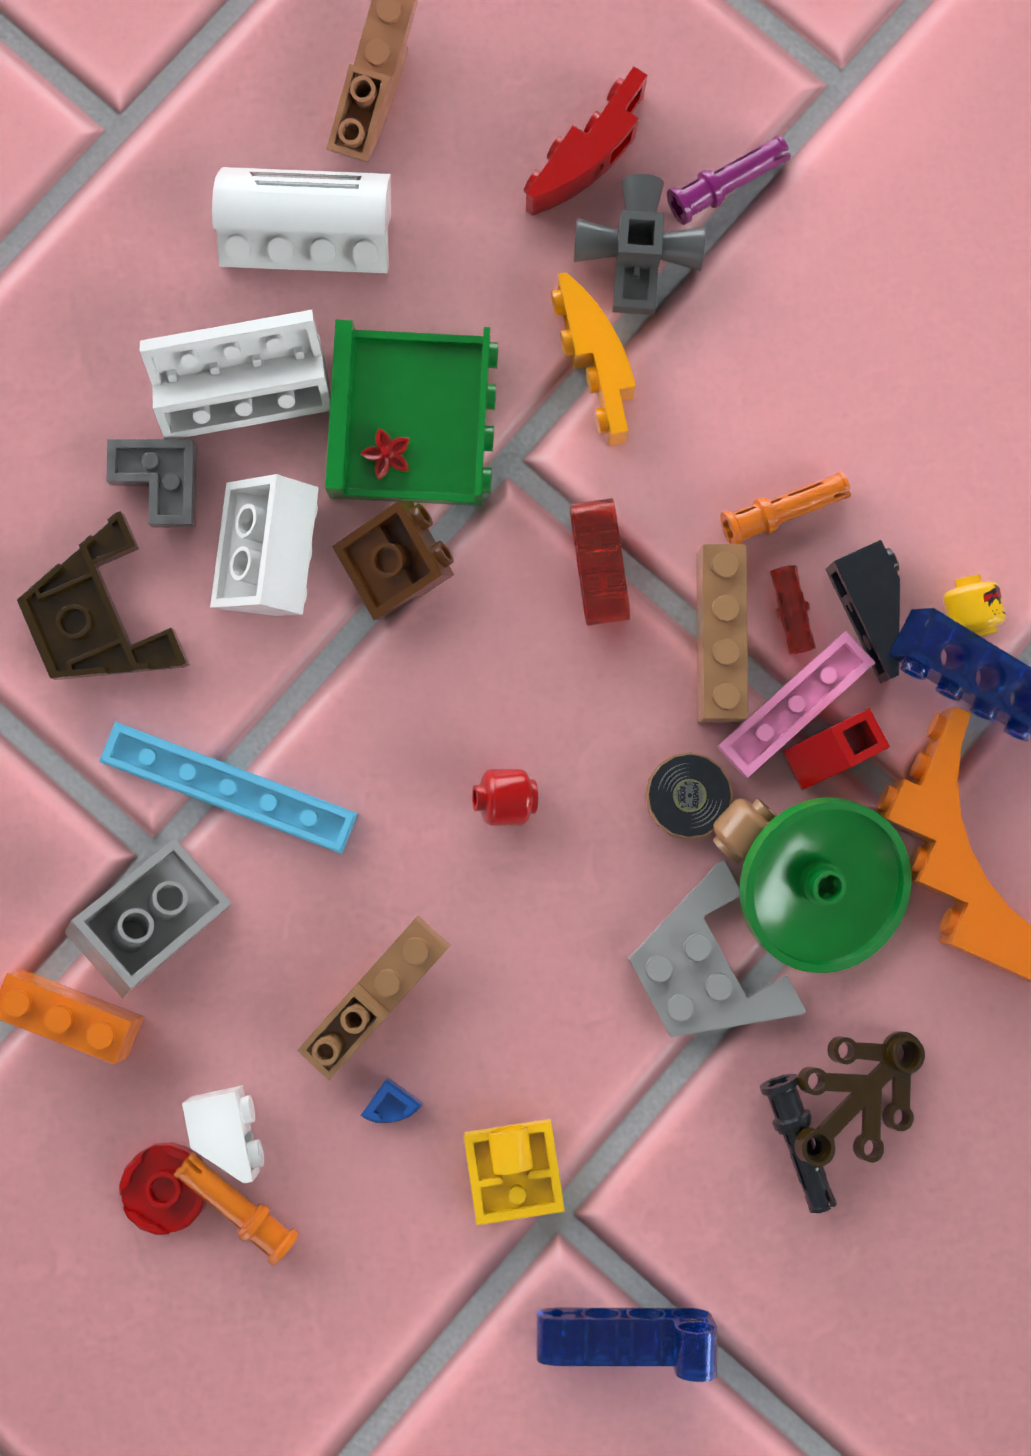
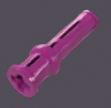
(711, 186)

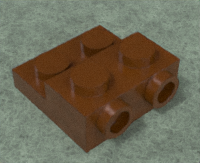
(394, 558)

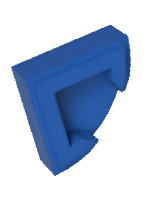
(391, 1104)

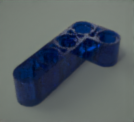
(630, 1338)

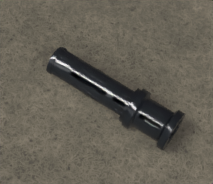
(789, 1122)

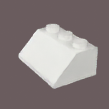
(265, 546)

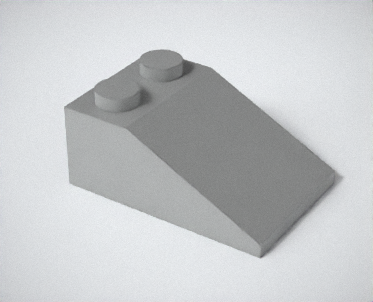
(147, 917)

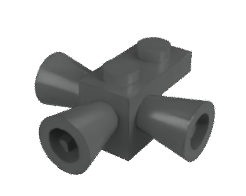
(639, 245)

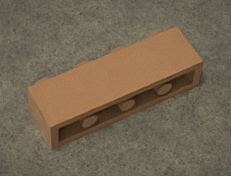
(722, 633)

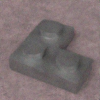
(166, 468)

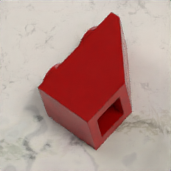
(836, 749)

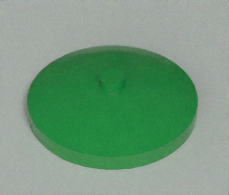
(825, 885)

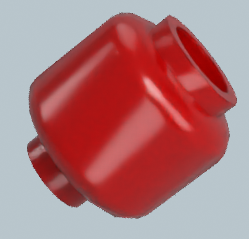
(505, 797)

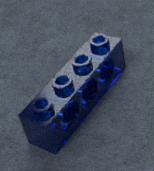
(920, 650)

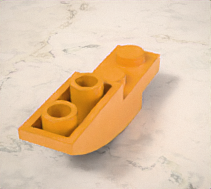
(594, 343)

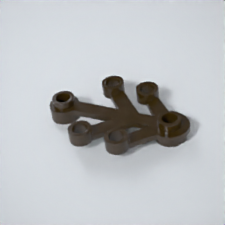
(864, 1095)

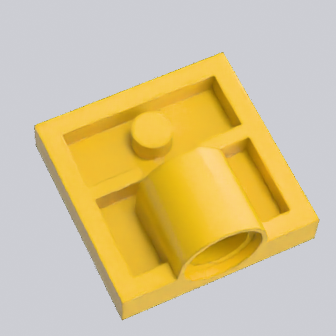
(513, 1172)

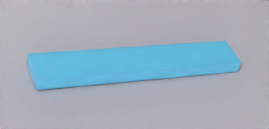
(229, 787)

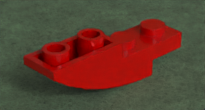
(588, 154)

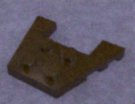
(77, 619)

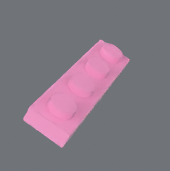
(795, 704)

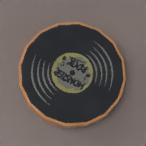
(688, 795)

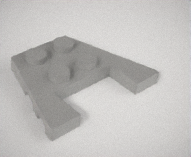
(690, 975)

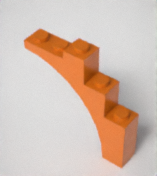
(946, 865)

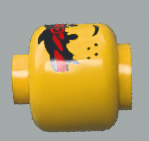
(975, 605)

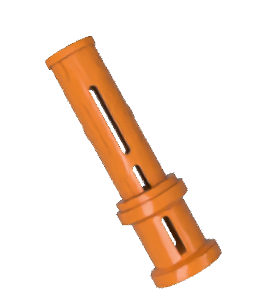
(767, 514)
(252, 1220)

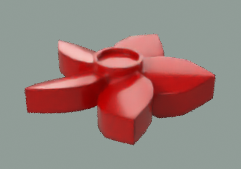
(387, 453)

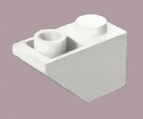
(222, 1131)

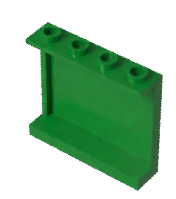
(418, 390)

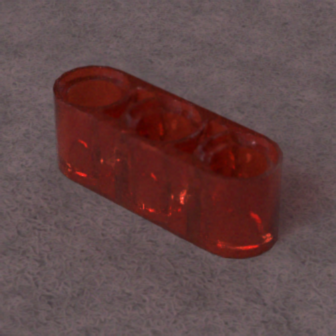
(599, 562)

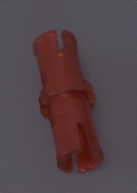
(792, 609)

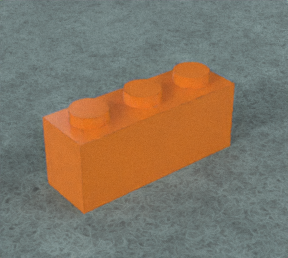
(68, 1016)

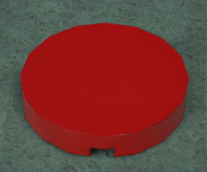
(154, 1196)

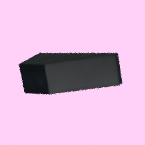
(871, 597)

